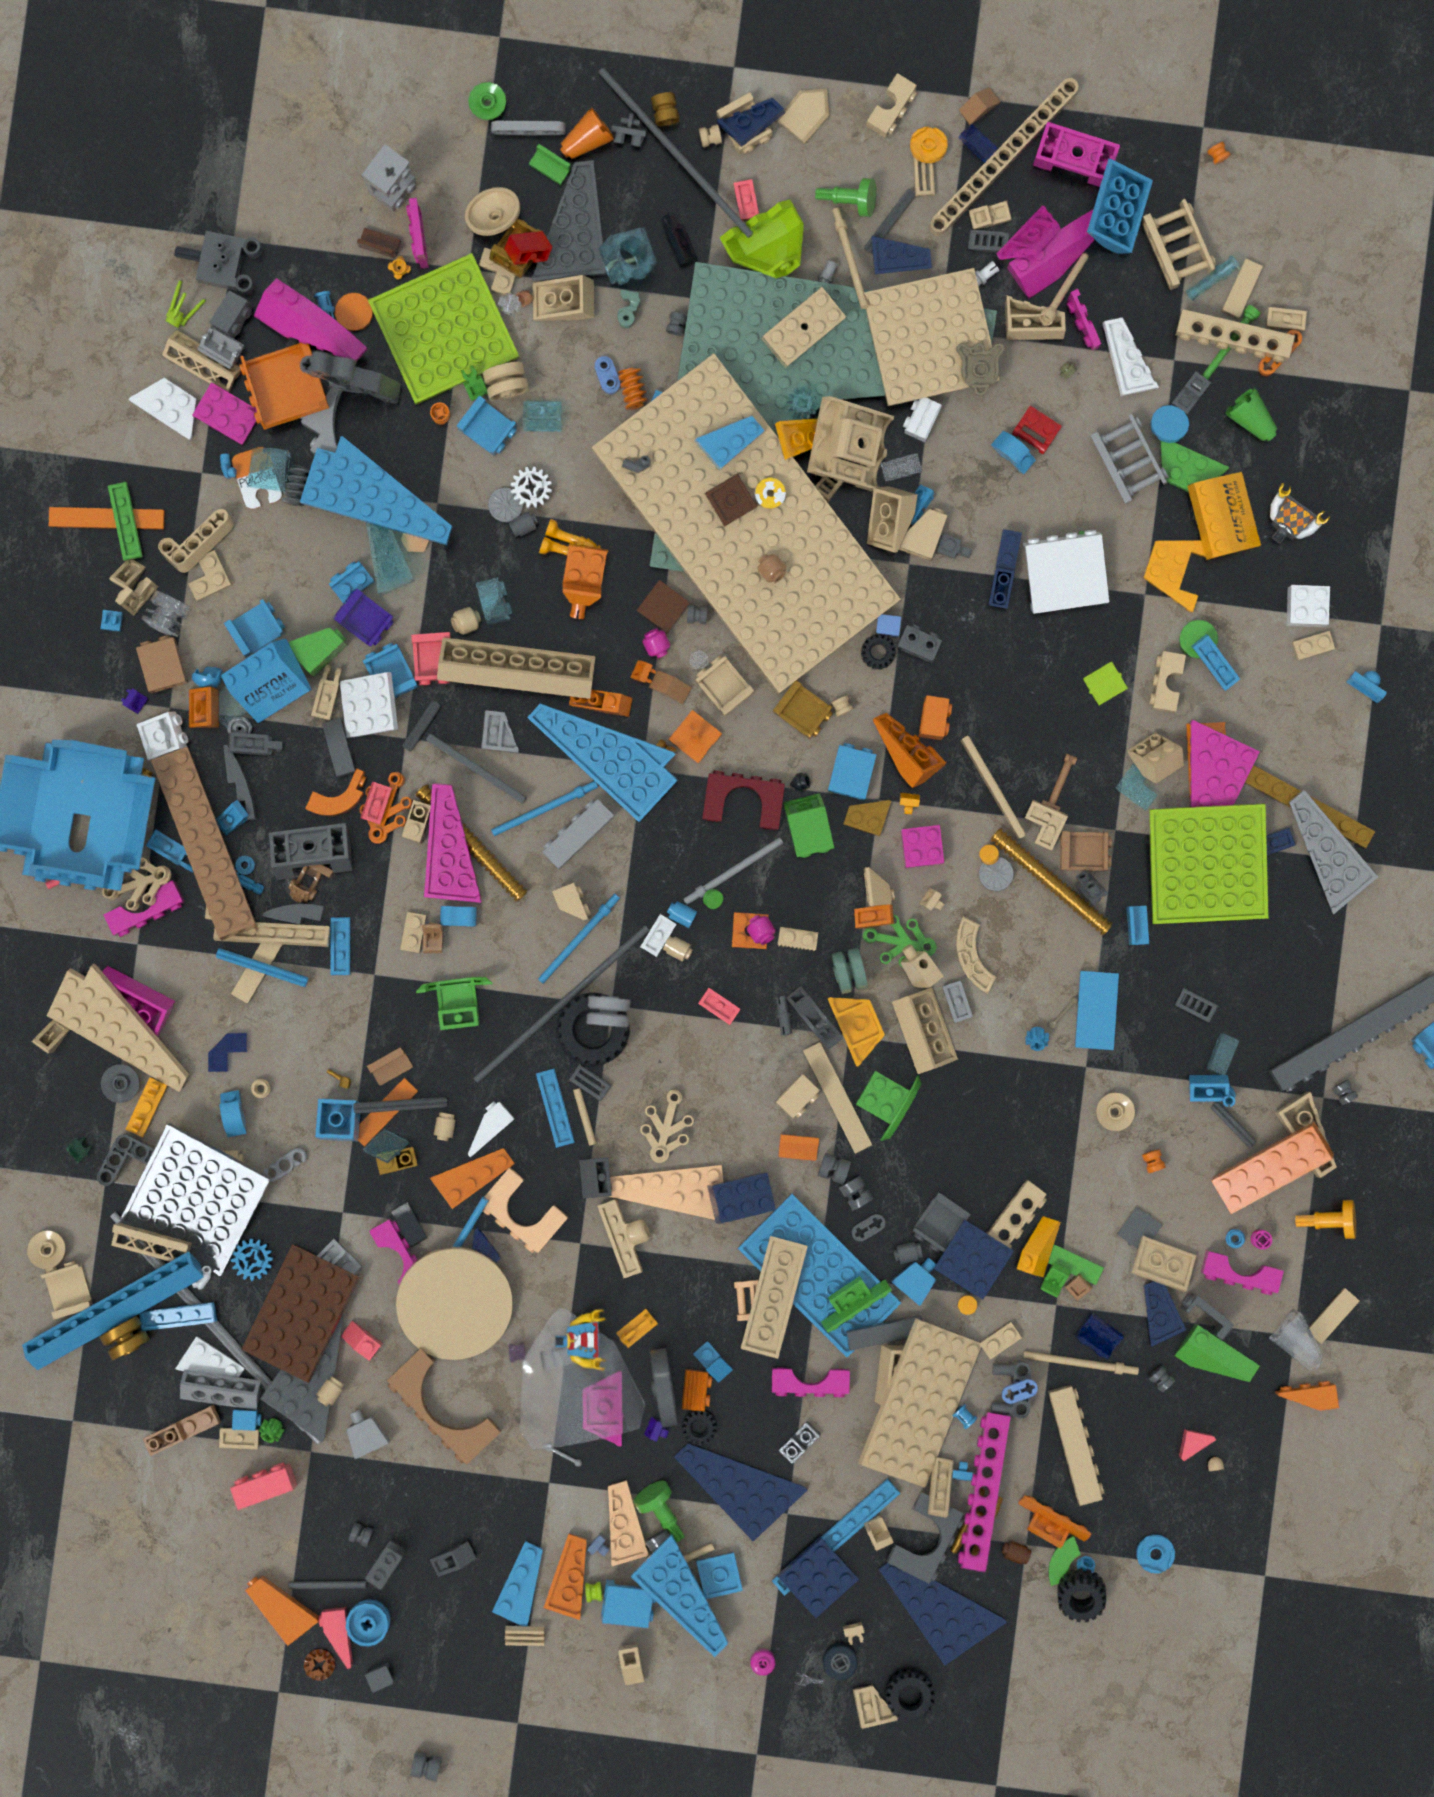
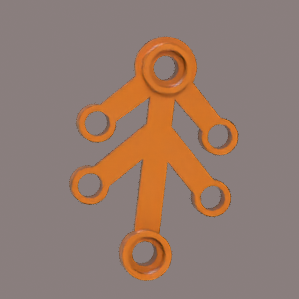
(389, 811)

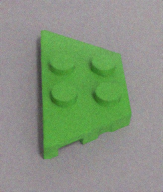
(1187, 466)

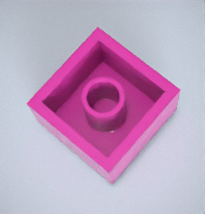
(922, 846)

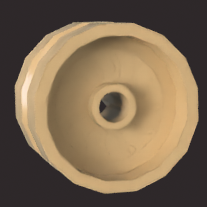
(505, 381)

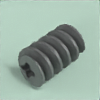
(296, 485)

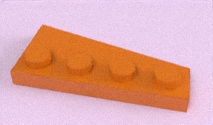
(468, 1178)
(567, 1584)

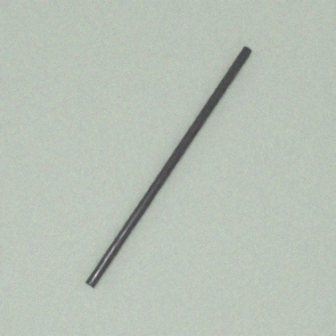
(676, 153)
(558, 1006)

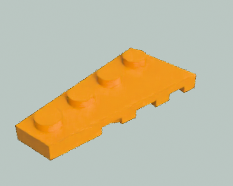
(796, 436)

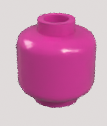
(656, 643)
(761, 930)
(762, 1655)

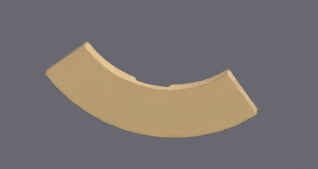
(968, 956)

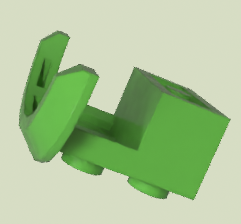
(457, 1001)
(887, 1100)

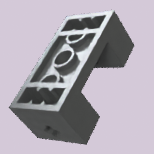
(330, 847)

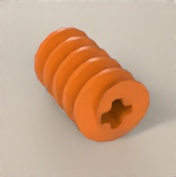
(632, 388)

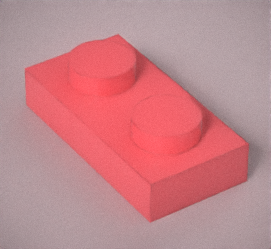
(746, 199)
(376, 803)
(719, 1006)

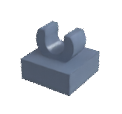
(597, 1545)

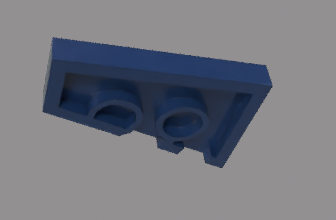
(748, 124)
(895, 256)
(1161, 1313)

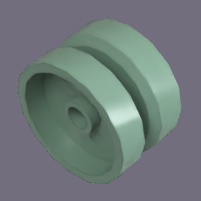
(846, 971)

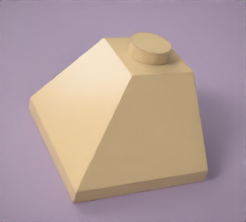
(877, 890)

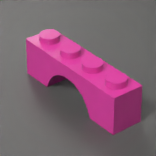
(122, 920)
(388, 1236)
(1265, 1278)
(835, 1382)

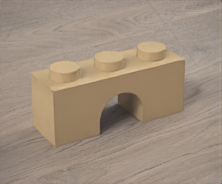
(883, 120)
(1163, 698)

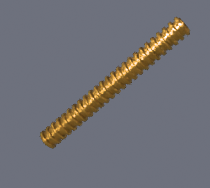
(483, 855)
(1051, 881)

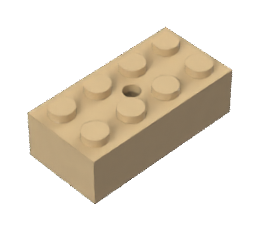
(787, 338)

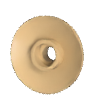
(1125, 1111)
(38, 1246)

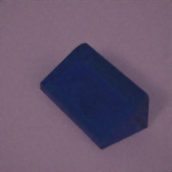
(978, 142)

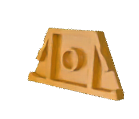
(858, 1025)

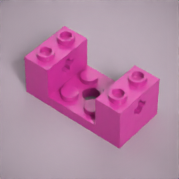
(1057, 148)

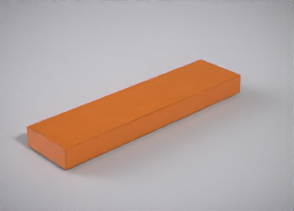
(377, 1120)

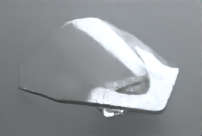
(575, 1403)

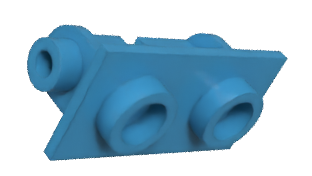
(924, 497)

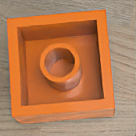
(934, 718)

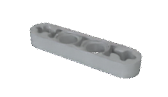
(528, 127)

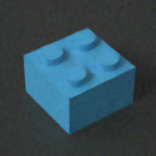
(337, 1120)

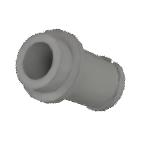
(828, 272)

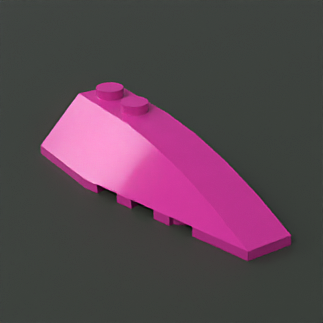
(1040, 270)
(303, 320)

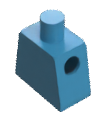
(916, 1280)

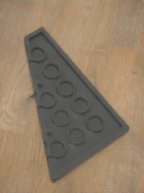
(575, 230)
(298, 1398)

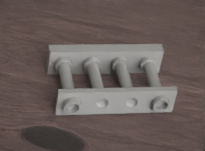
(1110, 458)

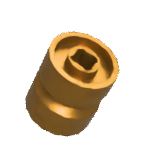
(664, 107)

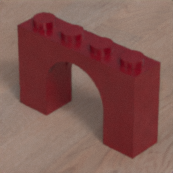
(721, 785)

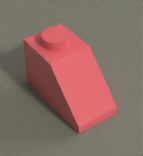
(361, 1340)

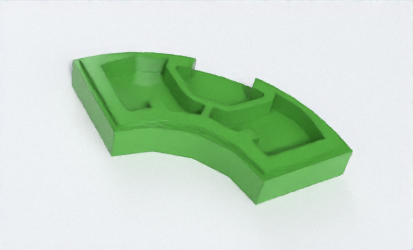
(1062, 1559)

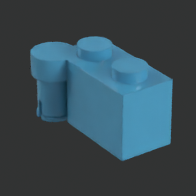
(1211, 1088)

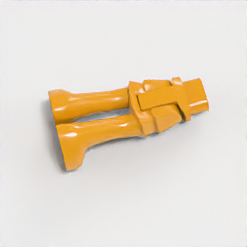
(554, 532)

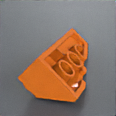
(913, 759)

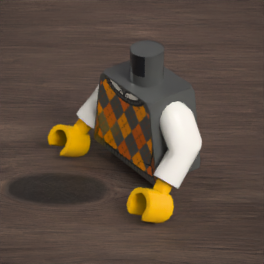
(1292, 518)

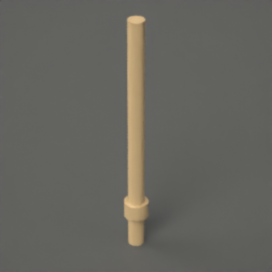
(841, 227)
(1118, 1368)

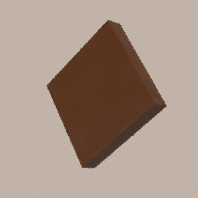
(731, 500)
(663, 606)

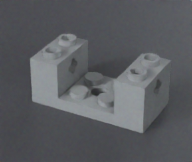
(386, 175)

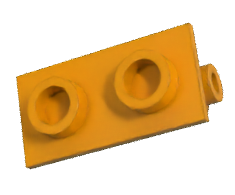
(636, 1328)

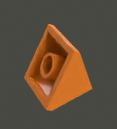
(204, 708)

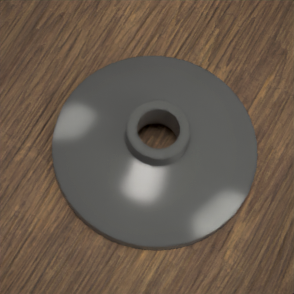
(110, 1085)

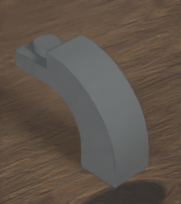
(814, 1018)

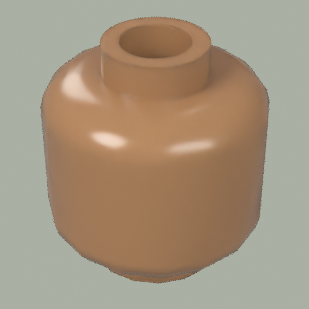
(771, 568)

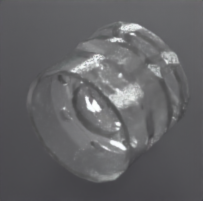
(166, 613)

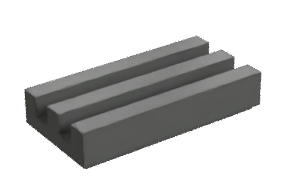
(603, 1091)

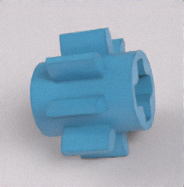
(1037, 1038)

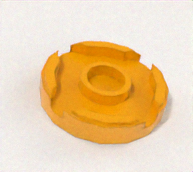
(928, 145)

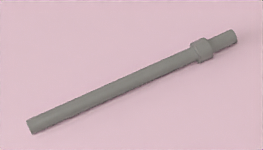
(701, 890)

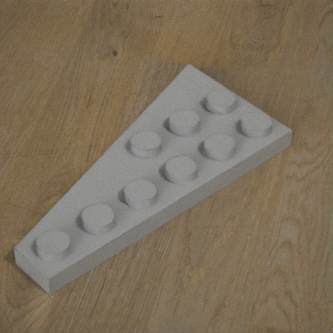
(1336, 862)

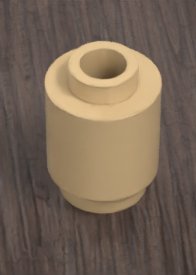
(678, 948)
(444, 1126)
(329, 1391)

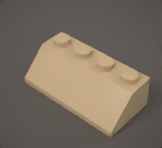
(924, 1030)

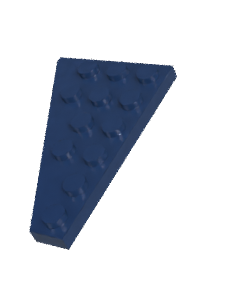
(745, 1493)
(943, 1616)

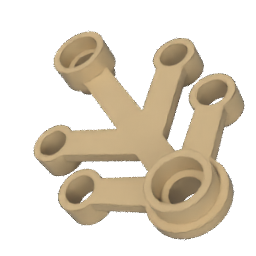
(140, 884)
(665, 1129)

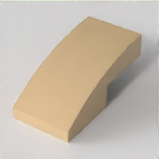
(990, 215)

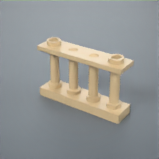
(1159, 242)

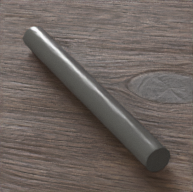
(326, 1584)

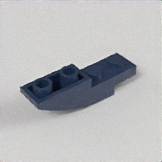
(1005, 568)

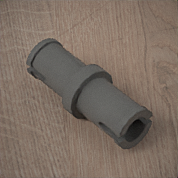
(783, 1015)

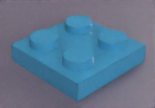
(719, 1575)

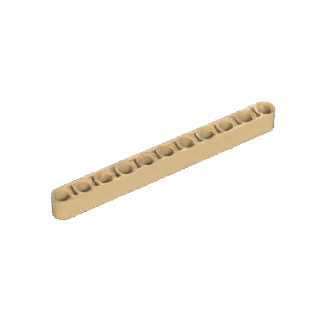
(1008, 149)

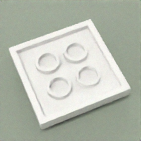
(368, 705)

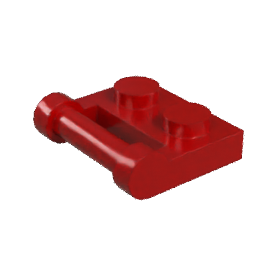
(1038, 424)

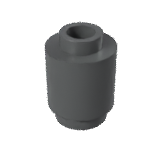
(523, 524)
(907, 1252)

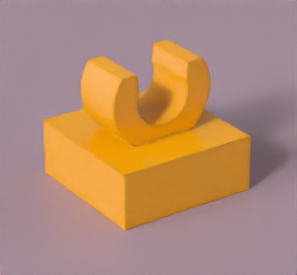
(910, 801)

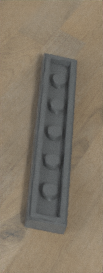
(476, 768)

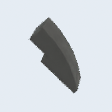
(339, 747)
(296, 913)

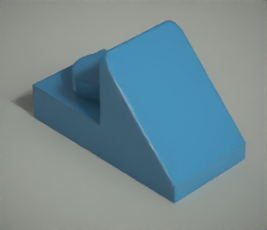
(232, 818)
(712, 1361)

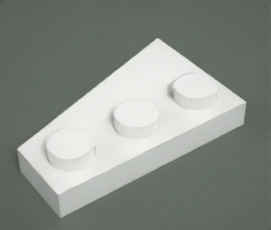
(208, 1359)

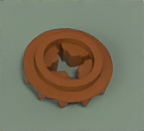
(328, 1666)

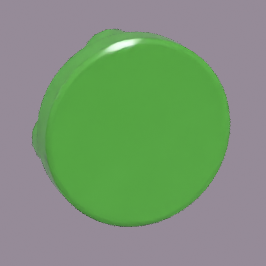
(1192, 633)

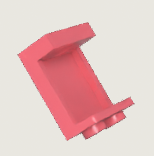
(426, 656)

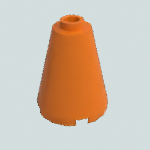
(586, 135)

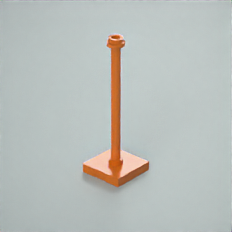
(695, 736)

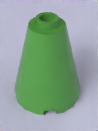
(1253, 415)

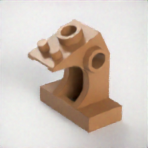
(302, 893)

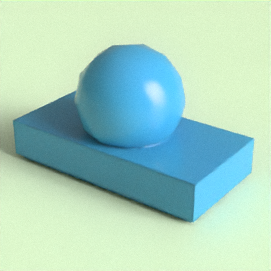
(1367, 685)

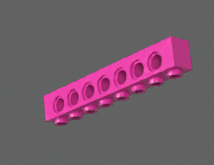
(979, 1561)

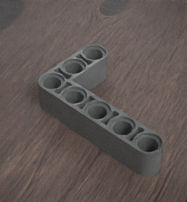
(123, 1153)

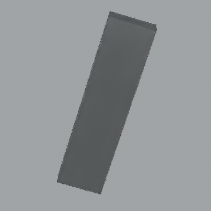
(880, 1333)

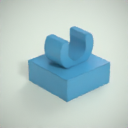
(111, 620)
(962, 1473)

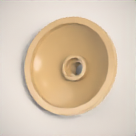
(492, 211)

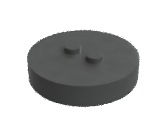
(663, 1387)

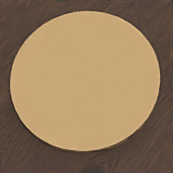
(454, 1303)

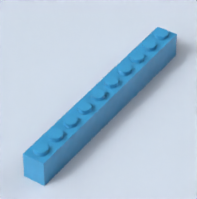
(112, 1311)

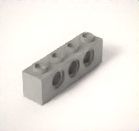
(220, 1389)

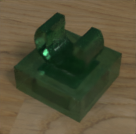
(77, 1151)

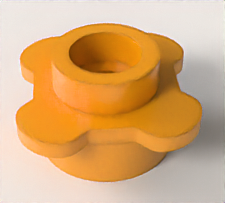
(400, 261)

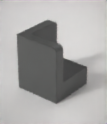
(379, 1677)

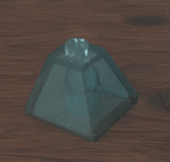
(269, 469)

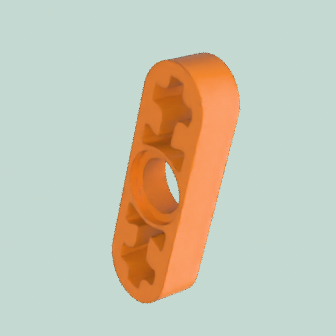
(1274, 366)

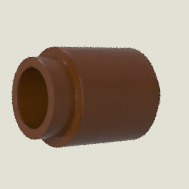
(1016, 1552)

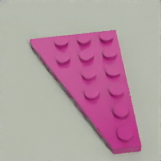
(1217, 766)

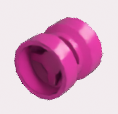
(1257, 1239)

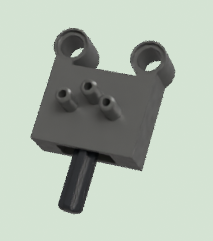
(222, 260)

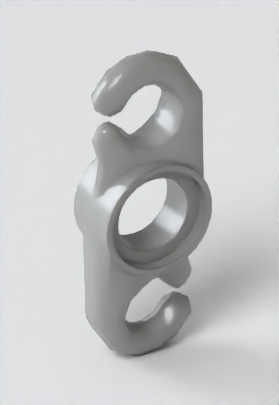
(293, 1163)

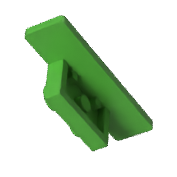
(852, 1300)

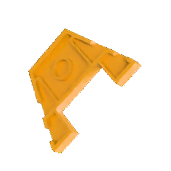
(1168, 567)

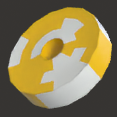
(761, 493)

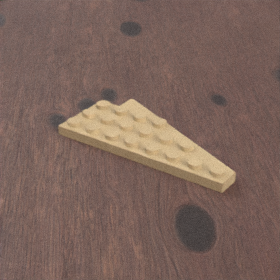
(104, 1017)

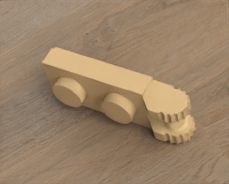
(326, 694)

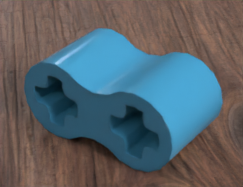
(458, 916)

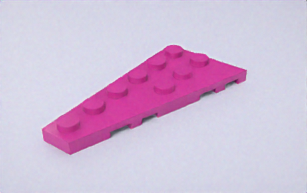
(449, 862)

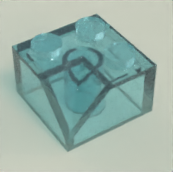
(492, 600)

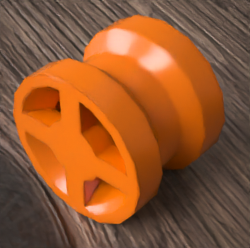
(1218, 153)

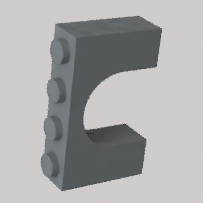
(925, 1565)

